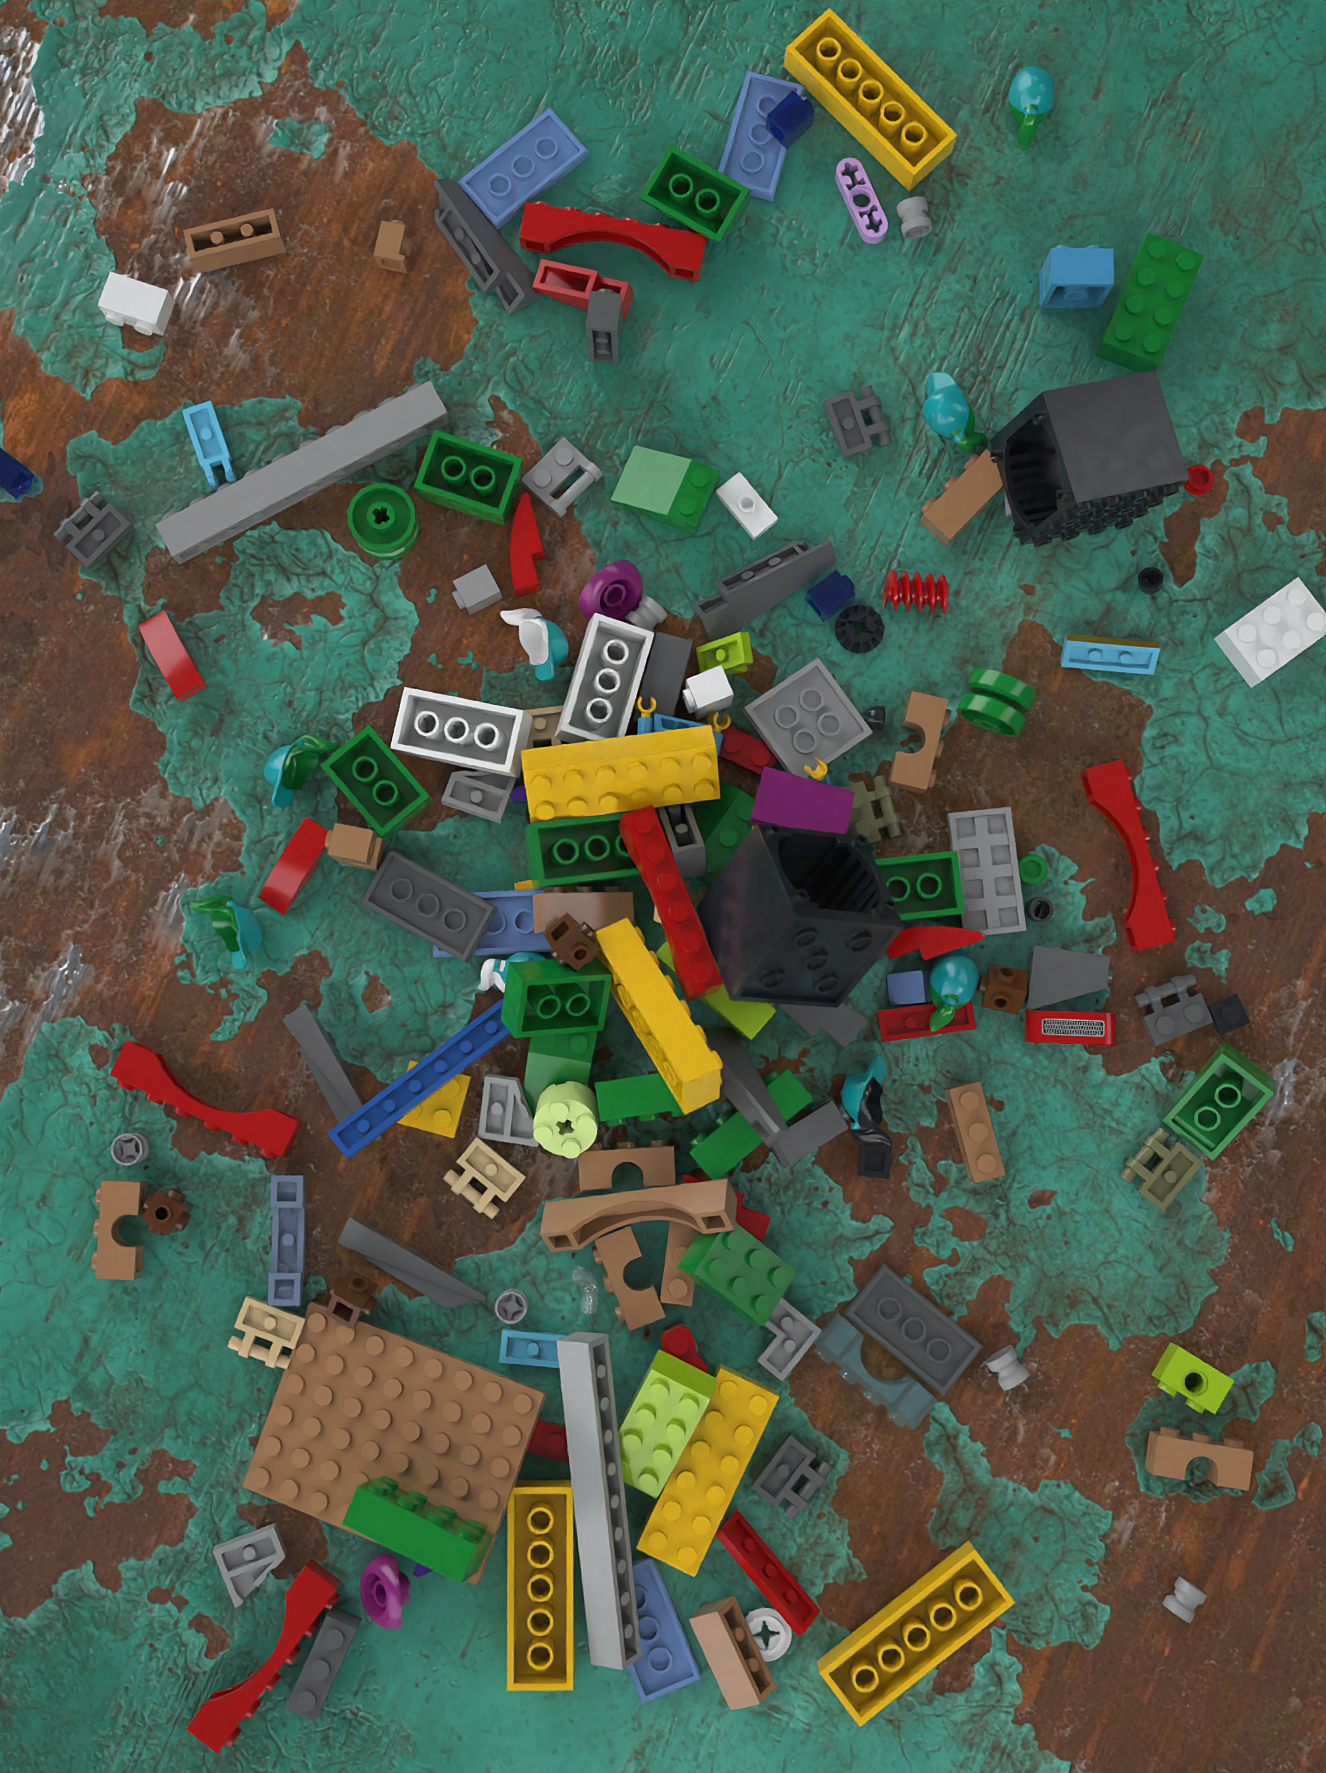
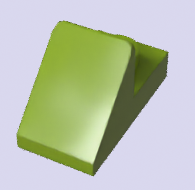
(731, 652)

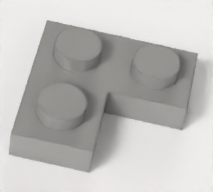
(792, 1339)

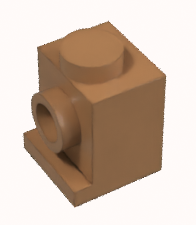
(393, 246)

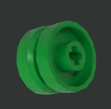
(367, 517)
(996, 702)

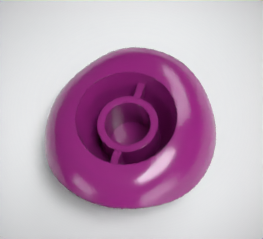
(612, 591)
(384, 1591)

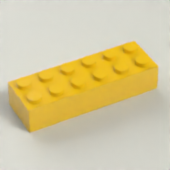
(869, 99)
(621, 774)
(659, 1017)
(707, 1472)
(541, 1586)
(914, 1633)

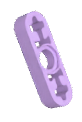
(859, 214)

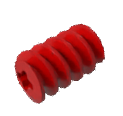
(916, 591)

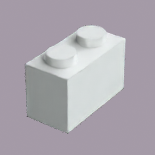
(136, 304)
(707, 692)

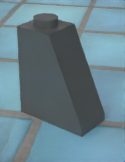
(1062, 975)
(810, 1132)

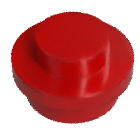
(1199, 480)

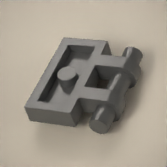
(849, 426)
(99, 535)
(1177, 1018)
(783, 1471)

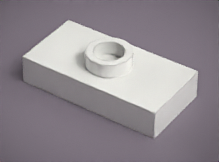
(746, 506)

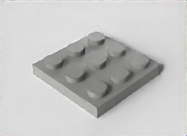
(807, 719)

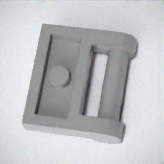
(554, 471)

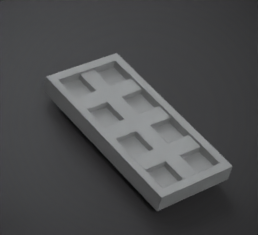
(988, 870)

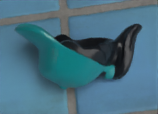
(862, 1103)

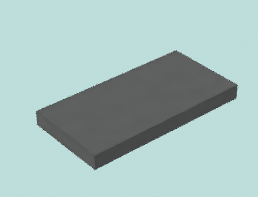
(429, 905)
(913, 1329)

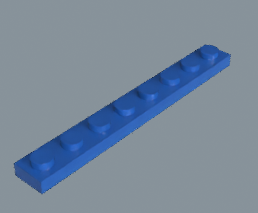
(420, 1082)

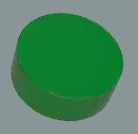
(1032, 869)

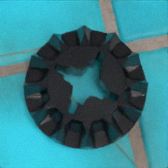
(845, 632)

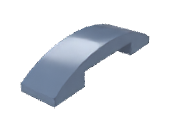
(288, 1240)

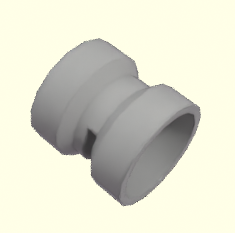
(914, 217)
(647, 614)
(124, 1148)
(511, 1311)
(1008, 1367)
(1185, 1600)

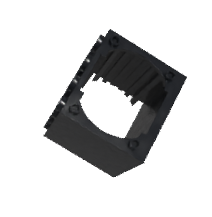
(1088, 458)
(798, 916)

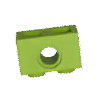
(1210, 1385)

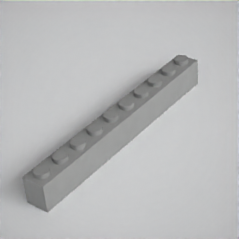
(303, 472)
(599, 1499)

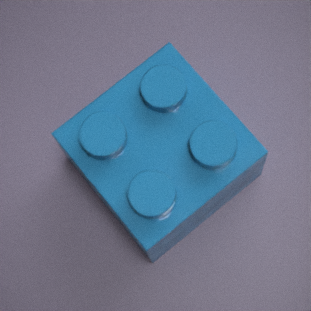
(1076, 277)

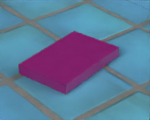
(801, 803)

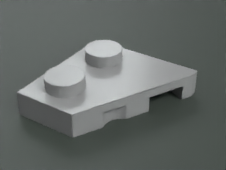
(479, 793)
(505, 1112)
(249, 1559)

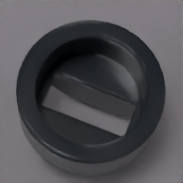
(1154, 577)
(877, 718)
(1043, 912)

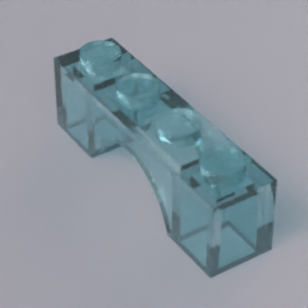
(903, 1397)

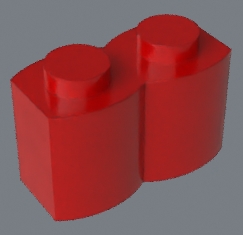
(680, 1343)

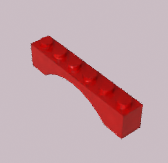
(552, 229)
(1110, 793)
(685, 937)
(148, 1071)
(225, 1708)

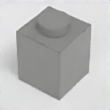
(476, 590)

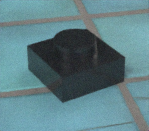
(1228, 1014)
(874, 1161)

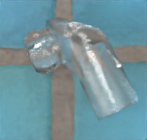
(590, 1289)

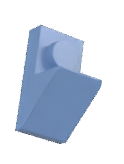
(908, 988)

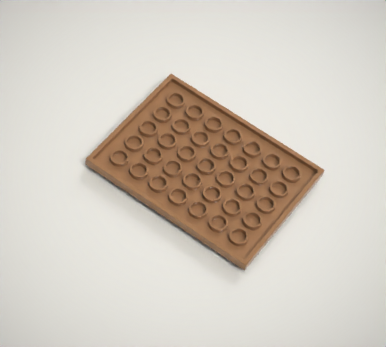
(392, 1408)

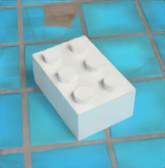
(1273, 632)

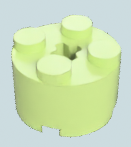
(566, 1119)

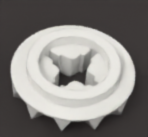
(779, 1641)

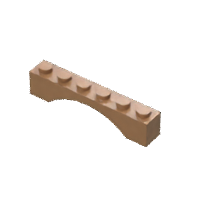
(578, 1221)

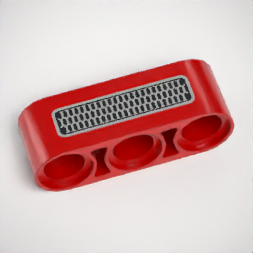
(1070, 1027)

